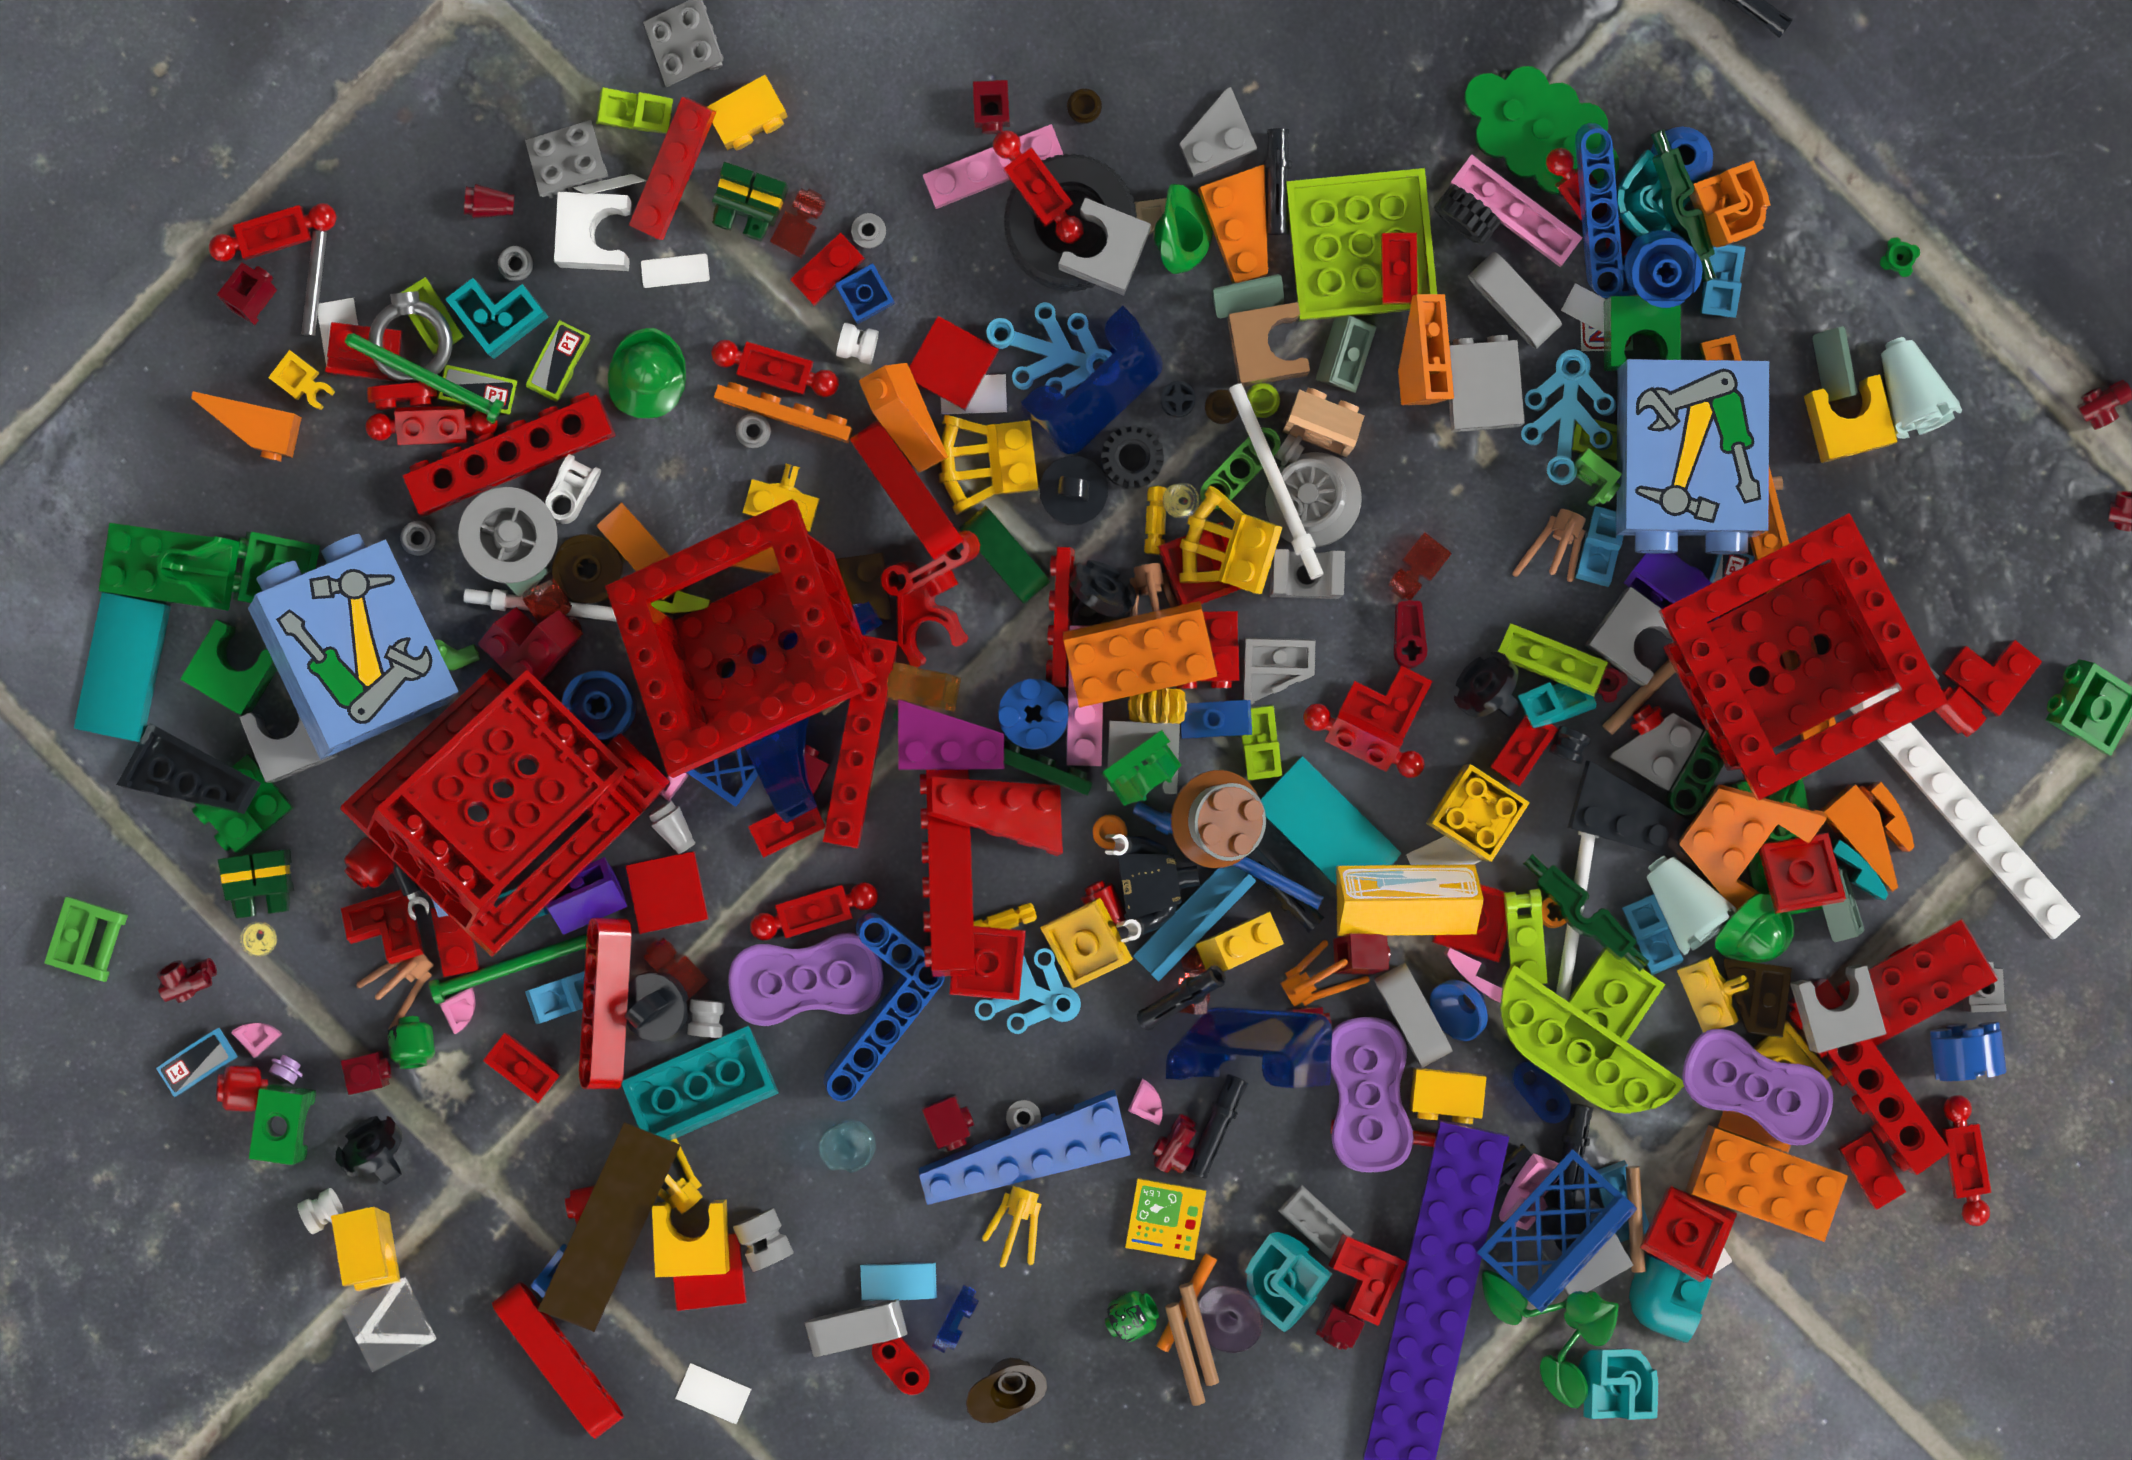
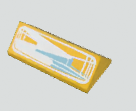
(1408, 899)

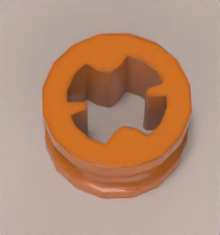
(1554, 923)

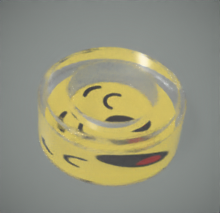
(1181, 500)
(258, 939)

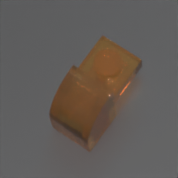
(923, 687)

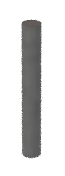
(314, 283)

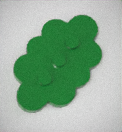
(1528, 119)

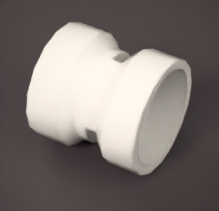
(857, 343)
(318, 1212)

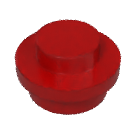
(1646, 719)

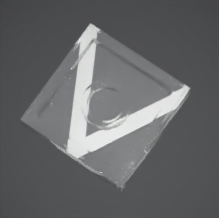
(388, 1324)

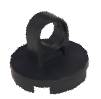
(1073, 490)
(1100, 590)
(1488, 686)
(656, 1006)
(371, 1149)

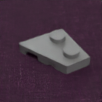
(1218, 136)

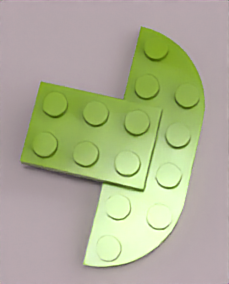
(1587, 1036)

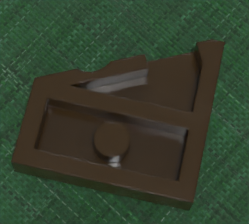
(863, 581)
(1766, 1000)

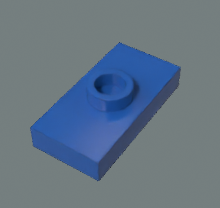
(1217, 719)

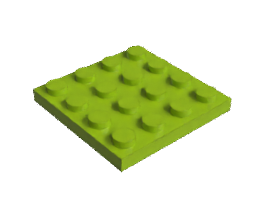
(1338, 239)

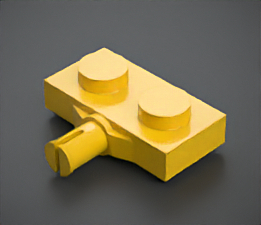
(765, 496)
(1711, 994)

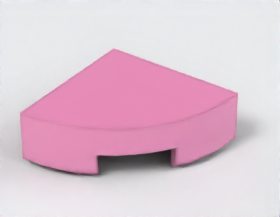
(673, 786)
(459, 1009)
(256, 1037)
(1147, 1103)

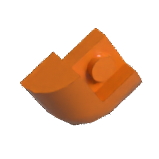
(1732, 204)

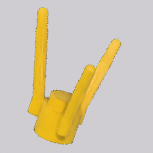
(682, 1193)
(1020, 1204)

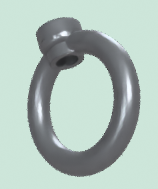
(406, 304)

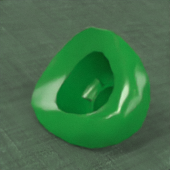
(1182, 230)
(647, 374)
(1756, 932)

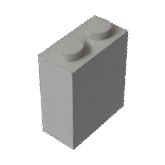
(1485, 385)

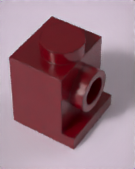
(986, 94)
(247, 292)
(1339, 1327)

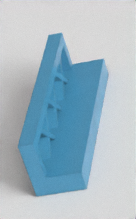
(1193, 920)

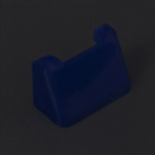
(1081, 416)
(1291, 1044)

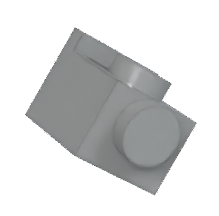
(1990, 1001)

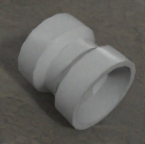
(706, 1018)

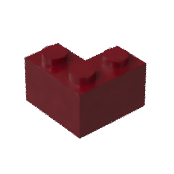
(524, 646)

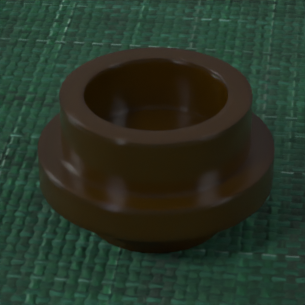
(1084, 106)
(1221, 407)

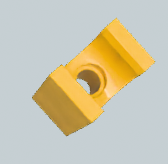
(1845, 437)
(365, 1248)
(686, 1255)

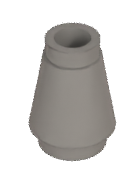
(672, 826)

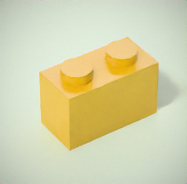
(747, 113)
(1240, 943)
(1447, 1094)

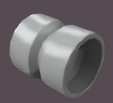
(756, 1228)

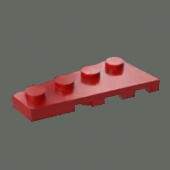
(1005, 809)

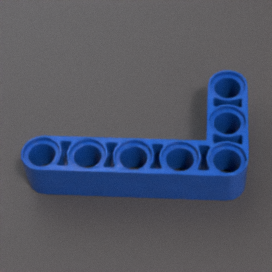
(1606, 226)
(886, 1009)

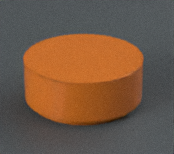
(1108, 825)

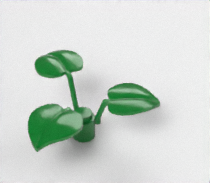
(1584, 1311)

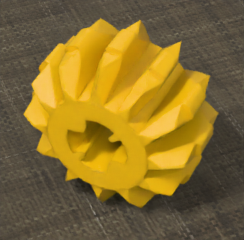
(1158, 706)

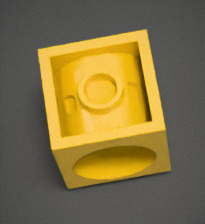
(1477, 812)

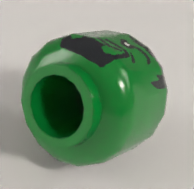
(411, 1043)
(1131, 1316)

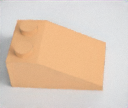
(1324, 422)

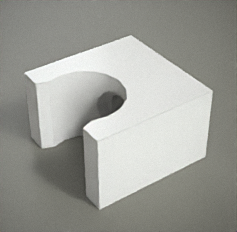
(576, 226)

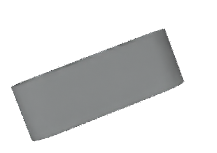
(1514, 300)
(1413, 1015)
(856, 1328)

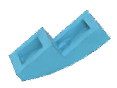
(898, 1281)

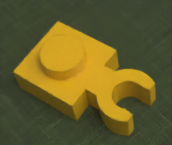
(298, 378)

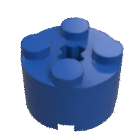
(1649, 254)
(619, 701)
(1034, 734)
(1967, 1052)

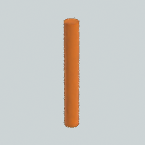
(1198, 1280)

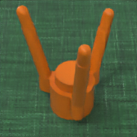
(1300, 987)

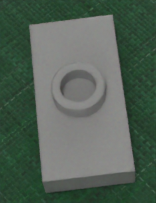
(1314, 1220)

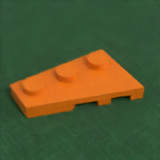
(1239, 222)

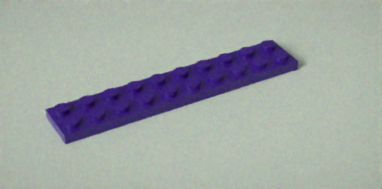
(1436, 1293)

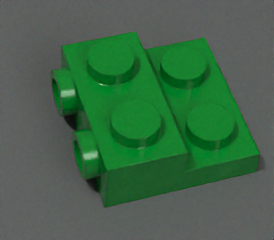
(264, 552)
(2092, 706)
(264, 811)

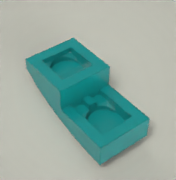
(1554, 704)
(1864, 875)

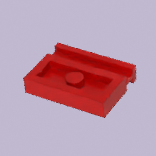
(350, 362)
(642, 779)

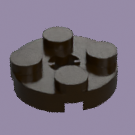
(597, 551)

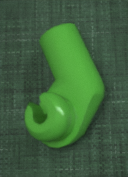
(455, 658)

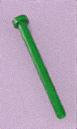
(490, 408)
(513, 965)

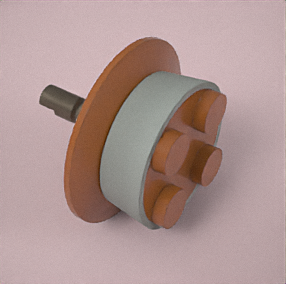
(1217, 819)

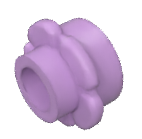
(285, 1069)

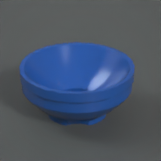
(1703, 158)
(1452, 1012)

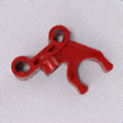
(918, 595)

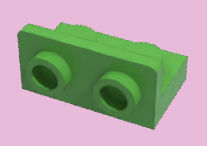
(1595, 470)

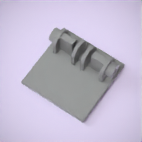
(683, 41)
(566, 159)

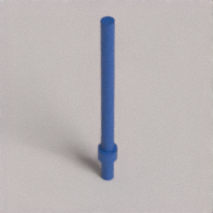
(1163, 824)

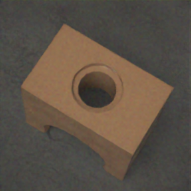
(1250, 346)

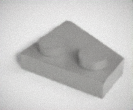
(1276, 664)
(1661, 751)

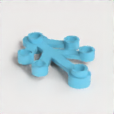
(1056, 353)
(1568, 410)
(1030, 990)

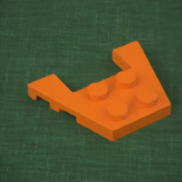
(1733, 830)

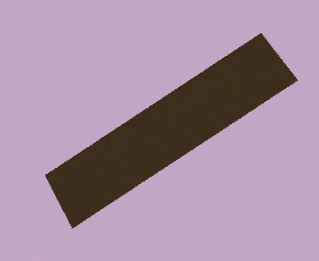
(609, 1227)

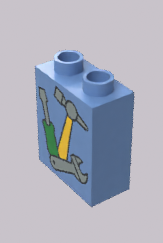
(1692, 453)
(350, 644)

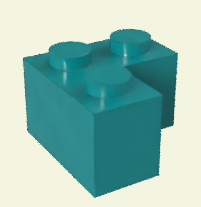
(497, 324)

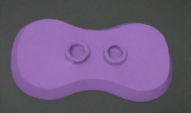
(779, 982)
(1782, 1097)
(1370, 1122)

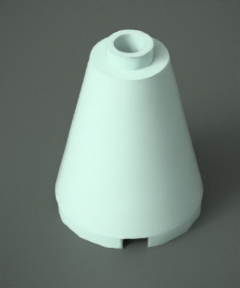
(1915, 390)
(1688, 903)

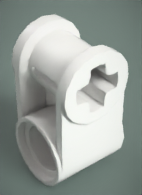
(572, 487)

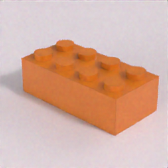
(1139, 654)
(1766, 1183)

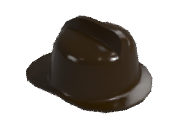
(1006, 1391)

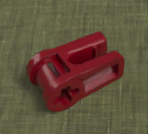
(1409, 628)

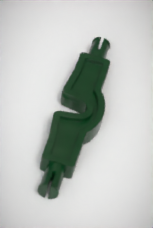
(1677, 187)
(1600, 925)

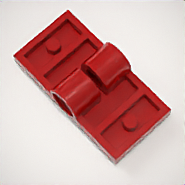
(1927, 978)

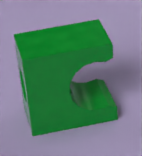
(1634, 316)
(216, 678)
(292, 1106)

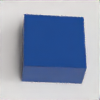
(865, 293)

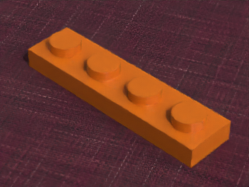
(770, 407)

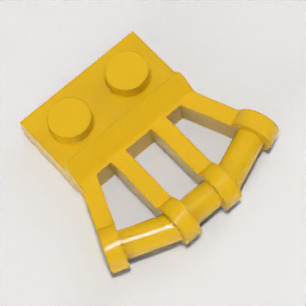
(1009, 455)
(1248, 550)

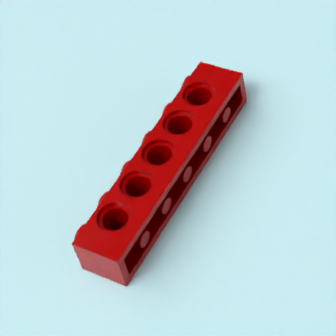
(422, 475)
(860, 749)
(1927, 1144)

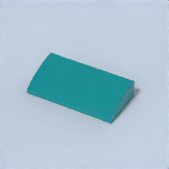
(122, 667)
(1324, 822)
(700, 1086)

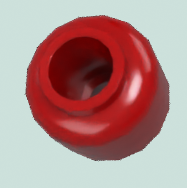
(368, 864)
(239, 1088)

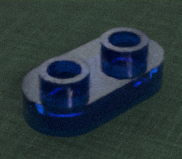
(1540, 1091)
(962, 1307)

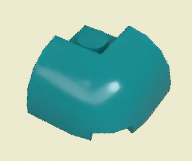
(1641, 198)
(1284, 1279)
(1668, 1299)
(1619, 1385)

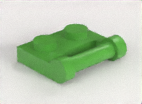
(74, 935)

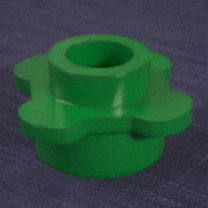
(1909, 254)

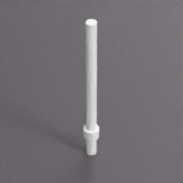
(1302, 543)
(501, 600)
(1571, 936)

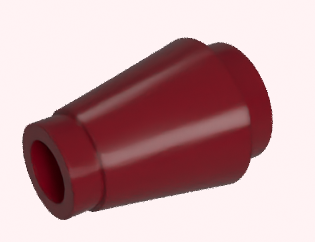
(487, 202)

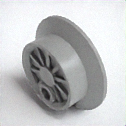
(1323, 495)
(507, 535)

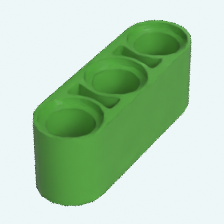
(1245, 452)

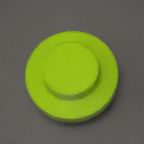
(1263, 399)

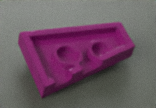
(945, 743)

